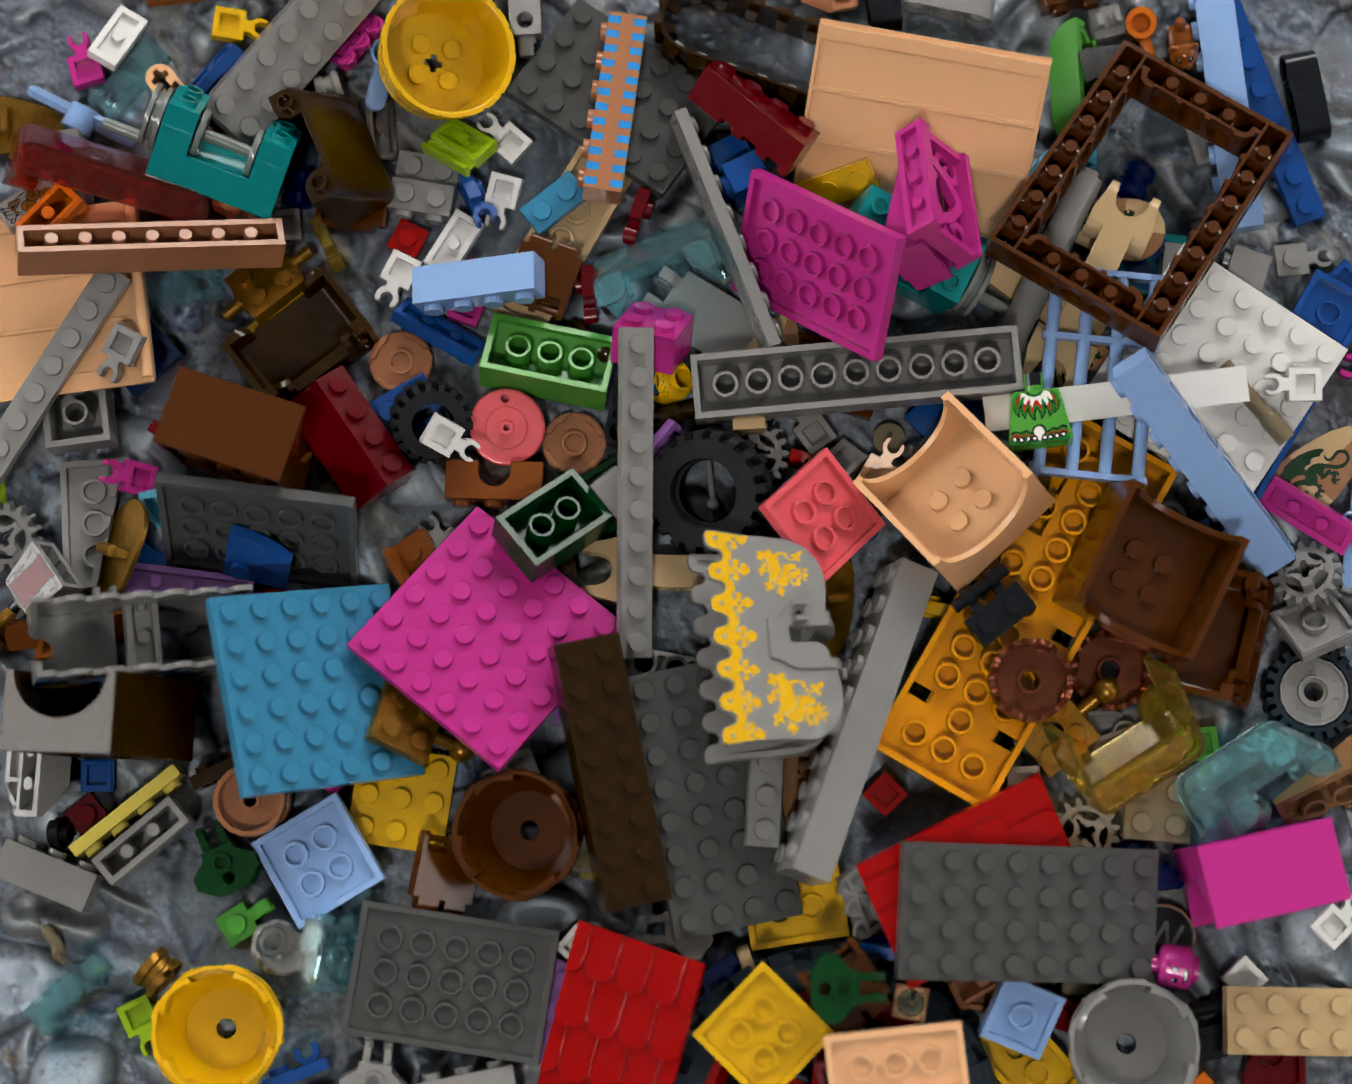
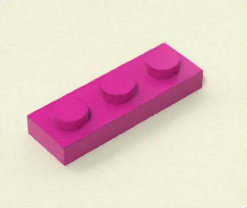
(1308, 515)

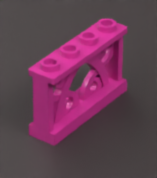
(922, 164)

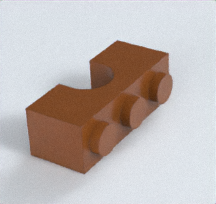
(465, 485)

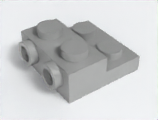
(423, 189)

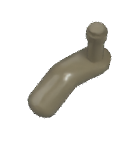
(57, 947)

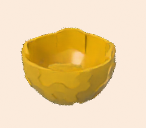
(188, 1020)

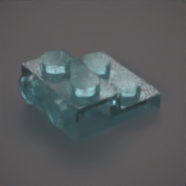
(328, 951)

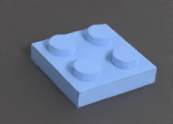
(1021, 1017)

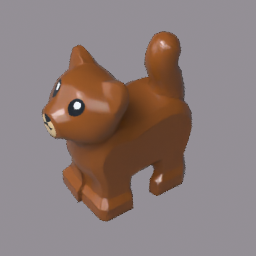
(1181, 46)

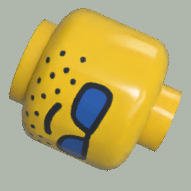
(672, 387)

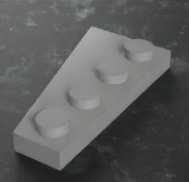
(86, 516)

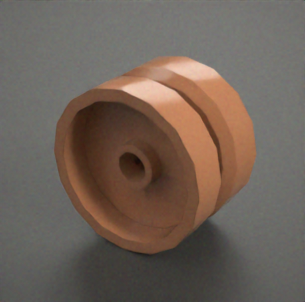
(248, 820)

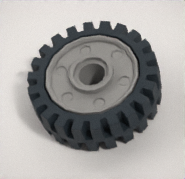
(1285, 697)

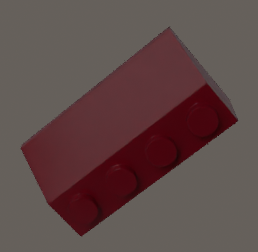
(351, 439)

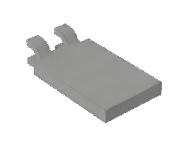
(718, 318)

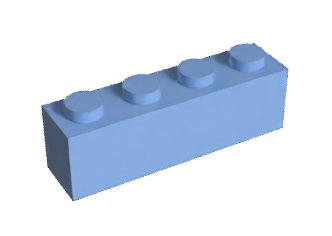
(478, 283)

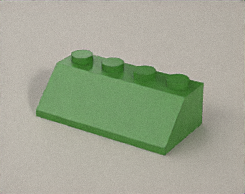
(547, 361)

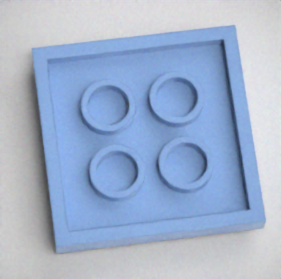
(318, 860)

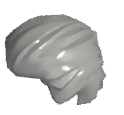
(276, 948)

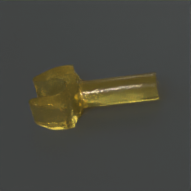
(327, 244)

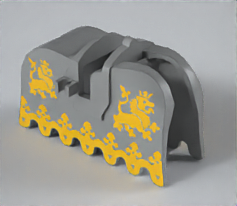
(766, 649)

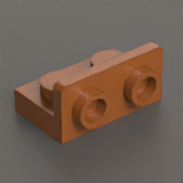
(408, 555)

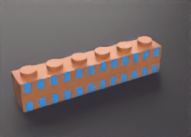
(614, 107)

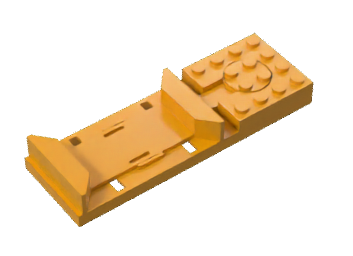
(955, 728)

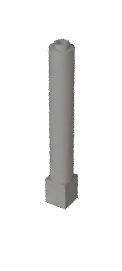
(1063, 232)

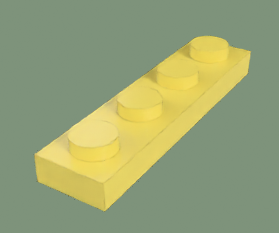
(118, 820)

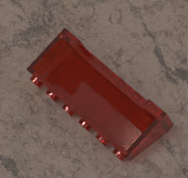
(97, 171)

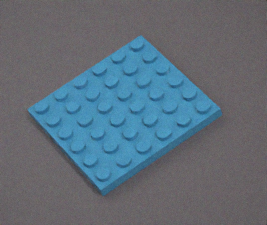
(297, 693)

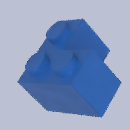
(733, 163)

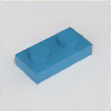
(553, 203)

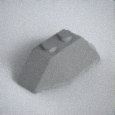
(35, 781)

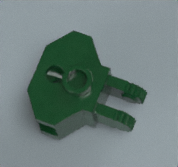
(222, 861)
(844, 988)

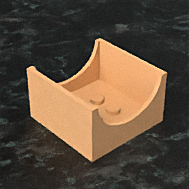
(959, 496)

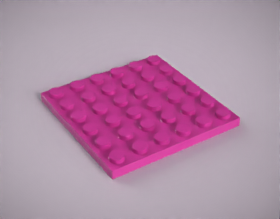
(474, 640)

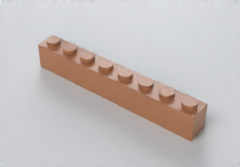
(149, 246)

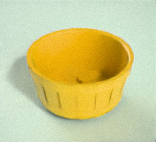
(469, 41)

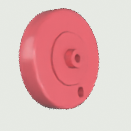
(507, 426)

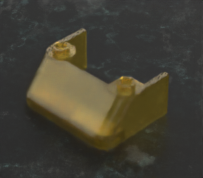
(1141, 755)

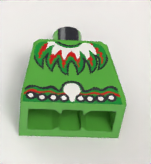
(1038, 417)

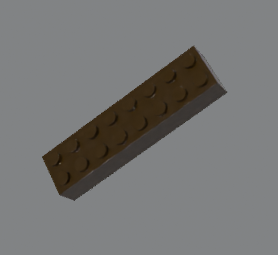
(609, 772)

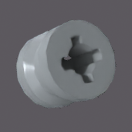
(329, 84)

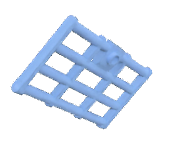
(1083, 340)

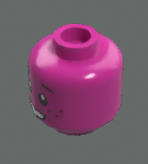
(1175, 966)

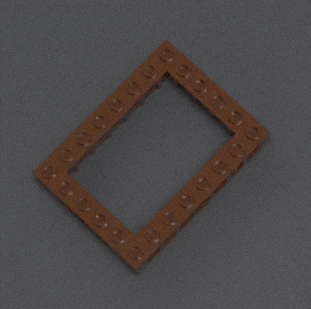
(1187, 102)

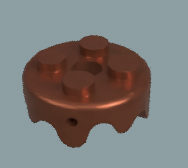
(1106, 647)
(1050, 667)

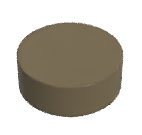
(884, 431)

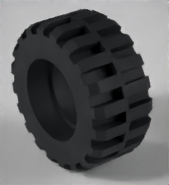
(669, 479)

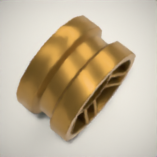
(157, 972)

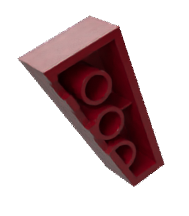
(754, 116)

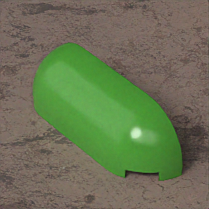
(1067, 75)

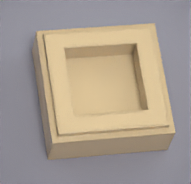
(749, 425)

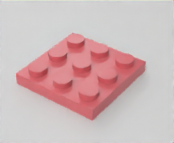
(823, 512)

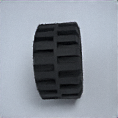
(411, 401)

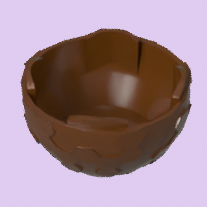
(491, 837)

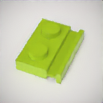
(459, 146)

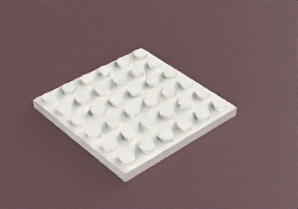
(1243, 325)

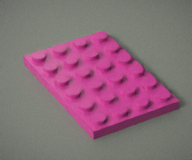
(822, 263)

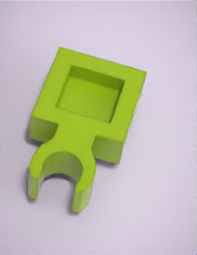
(137, 1020)

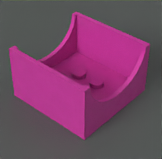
(1262, 873)

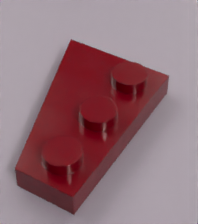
(1274, 1069)

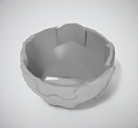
(1159, 1023)

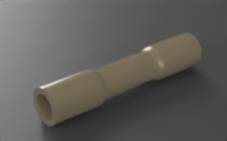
(1268, 418)

